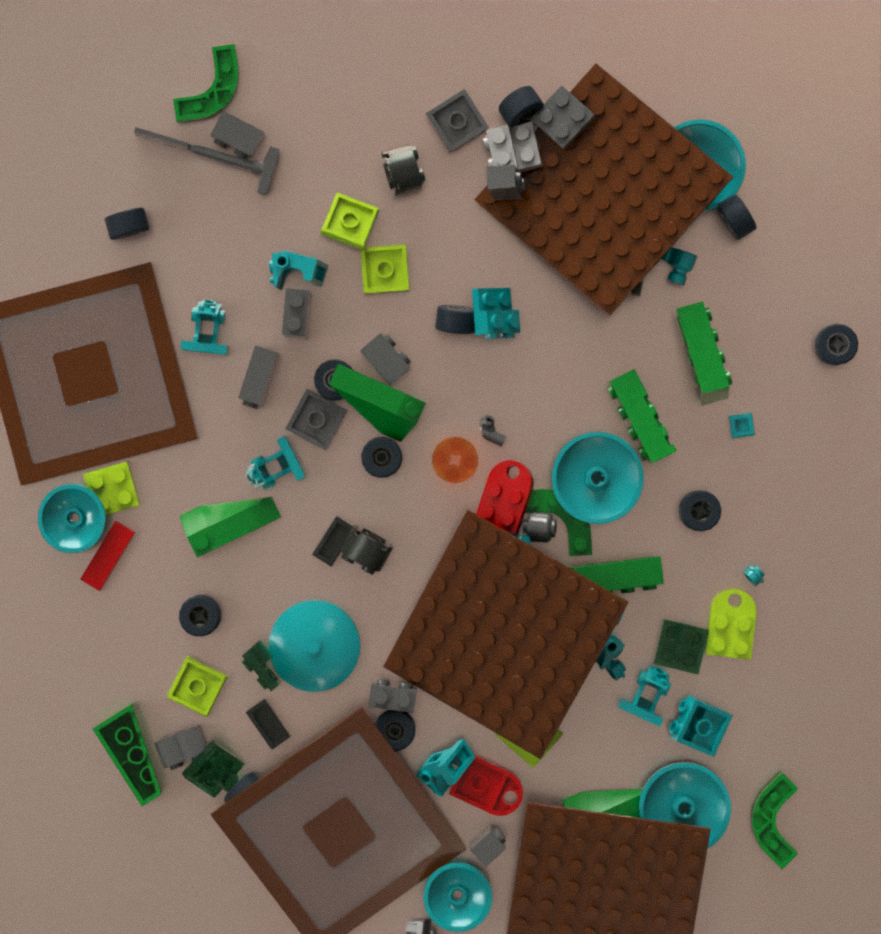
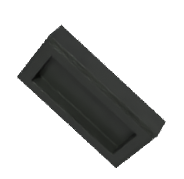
(332, 541)
(268, 724)

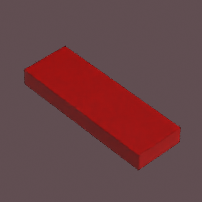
(107, 555)

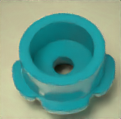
(754, 575)
(616, 669)

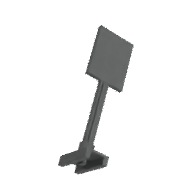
(257, 167)

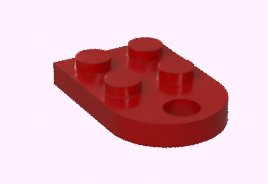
(505, 498)
(485, 786)

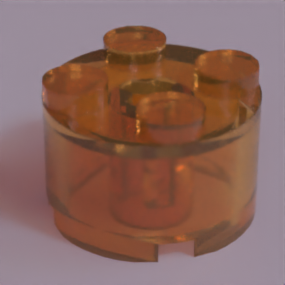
(468, 460)

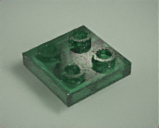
(681, 646)
(256, 660)
(214, 769)

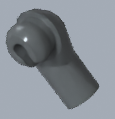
(488, 431)

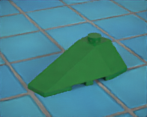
(381, 405)
(221, 523)
(608, 801)

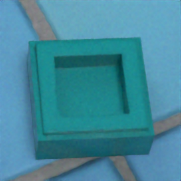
(741, 425)

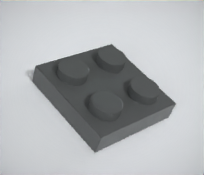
(563, 117)
(457, 120)
(316, 419)

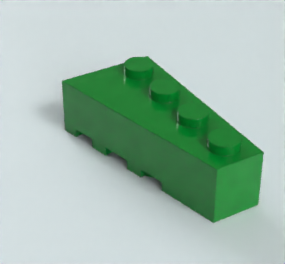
(703, 352)
(641, 417)
(626, 574)
(128, 751)

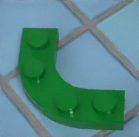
(218, 94)
(578, 531)
(764, 820)

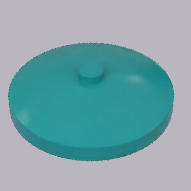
(720, 146)
(597, 477)
(314, 646)
(687, 796)

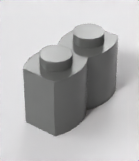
(180, 747)

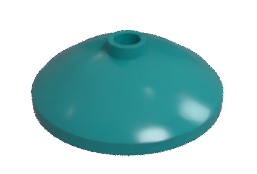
(57, 523)
(457, 913)

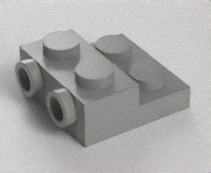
(514, 147)

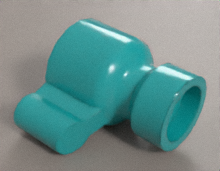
(682, 263)

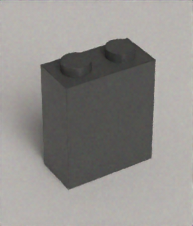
(296, 313)
(258, 377)

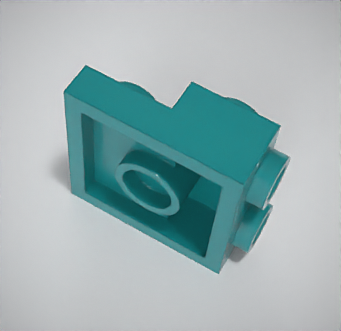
(494, 313)
(699, 725)

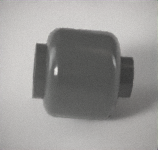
(540, 527)

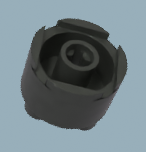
(402, 169)
(366, 549)

